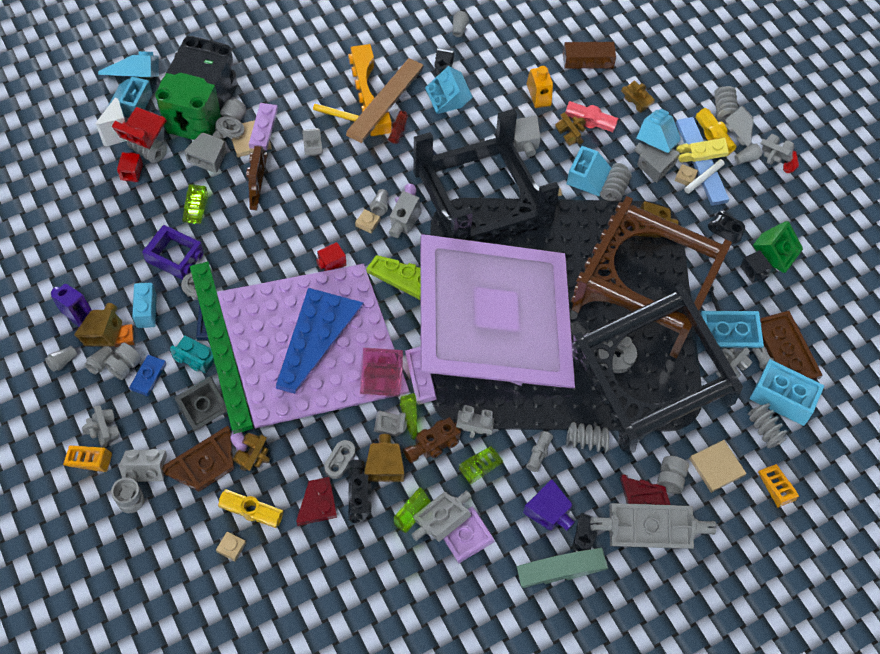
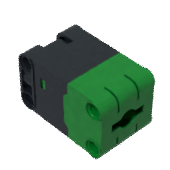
(196, 87)

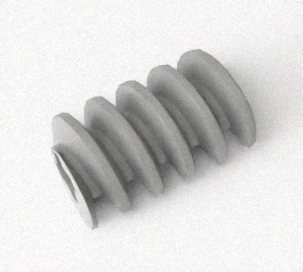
(725, 102)
(154, 154)
(616, 183)
(767, 425)
(588, 436)

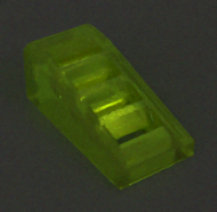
(195, 192)
(408, 406)
(473, 477)

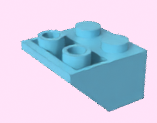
(448, 91)
(132, 94)
(588, 171)

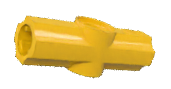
(714, 129)
(238, 504)

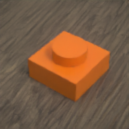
(125, 335)

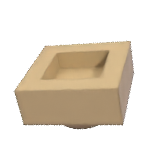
(686, 175)
(367, 221)
(231, 546)

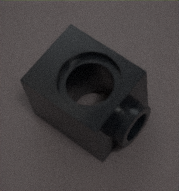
(756, 267)

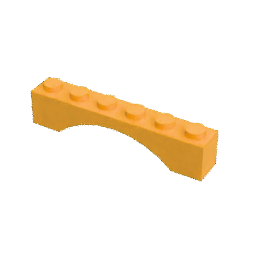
(363, 64)

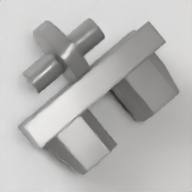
(775, 152)
(738, 358)
(474, 422)
(99, 426)

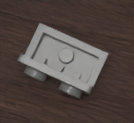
(143, 465)

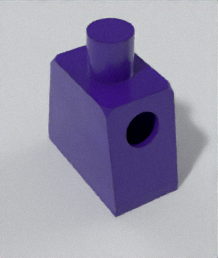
(65, 298)
(550, 508)

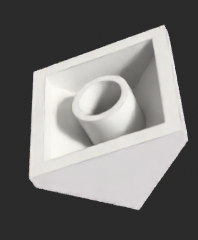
(105, 122)

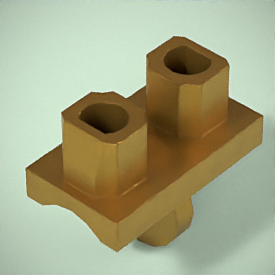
(636, 93)
(566, 124)
(247, 460)

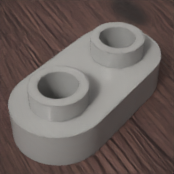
(339, 460)

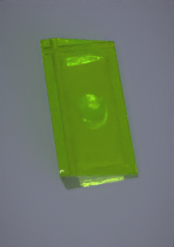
(404, 518)

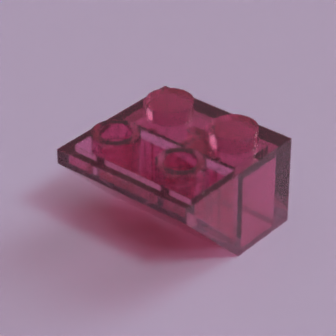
(381, 371)

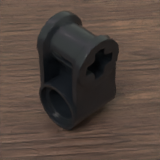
(442, 60)
(728, 227)
(584, 534)

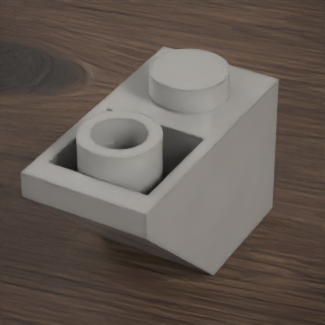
(742, 123)

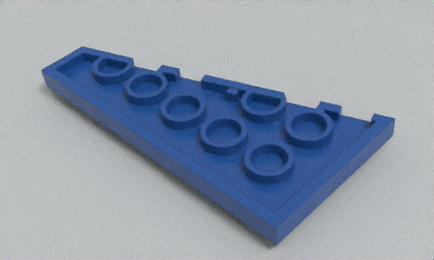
(316, 330)

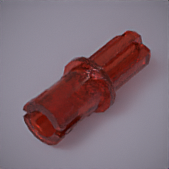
(398, 127)

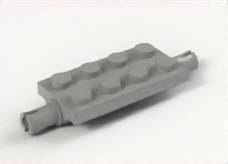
(652, 526)

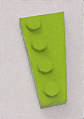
(397, 274)

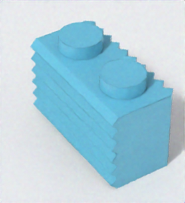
(144, 305)

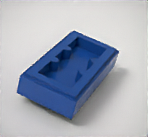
(147, 375)

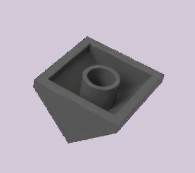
(201, 403)

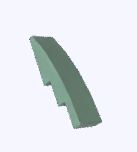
(562, 567)

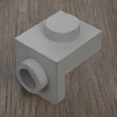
(312, 142)
(390, 423)

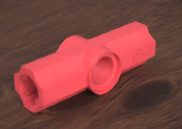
(592, 116)

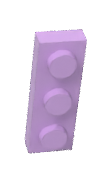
(263, 126)
(421, 381)

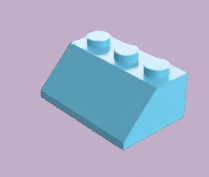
(659, 131)
(735, 328)
(787, 392)

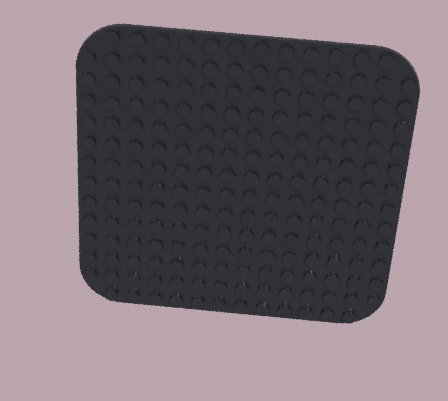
(644, 265)

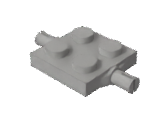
(441, 516)

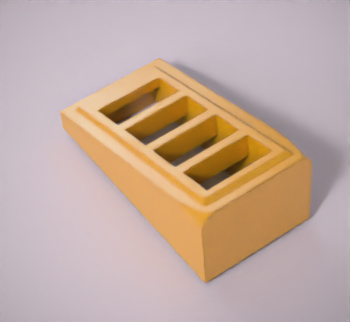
(100, 461)
(779, 500)

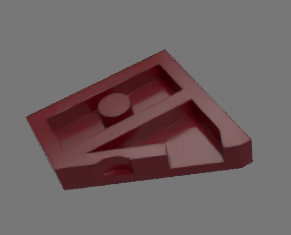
(643, 492)

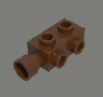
(441, 440)

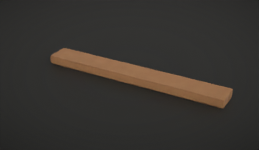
(384, 100)

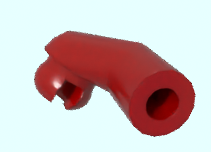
(793, 165)

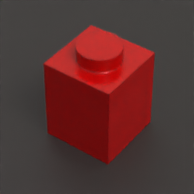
(130, 167)
(331, 257)

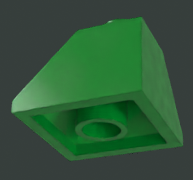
(779, 246)

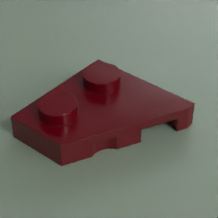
(317, 502)

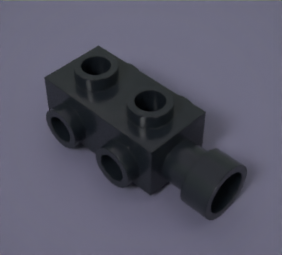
(358, 492)

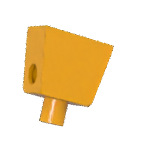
(539, 81)

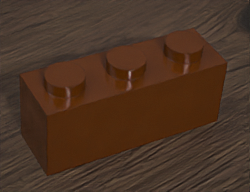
(589, 55)

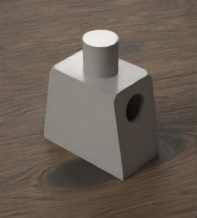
(527, 135)
(207, 151)
(655, 161)
(404, 214)

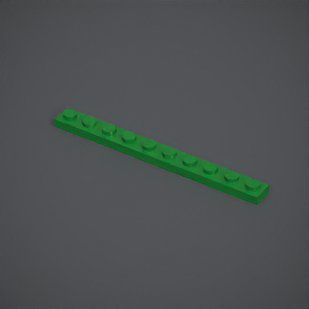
(221, 348)

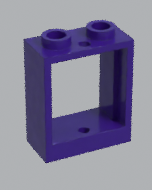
(160, 241)

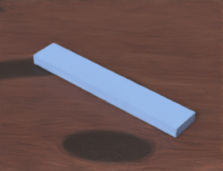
(713, 185)

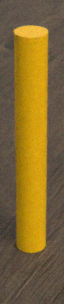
(334, 112)

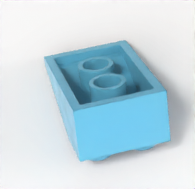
(140, 65)

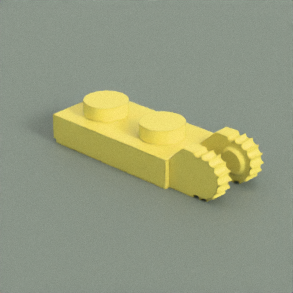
(703, 150)

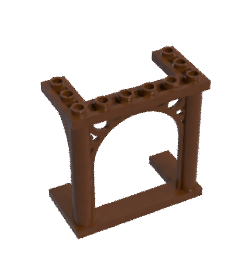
(594, 287)

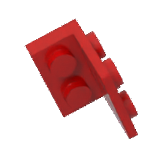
(140, 128)

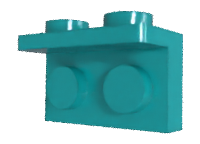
(193, 353)

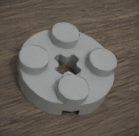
(626, 359)

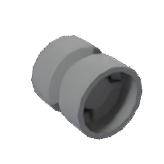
(121, 362)
(673, 474)
(127, 495)

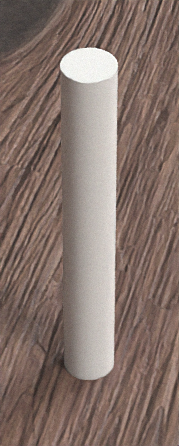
(704, 176)

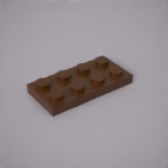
(787, 345)

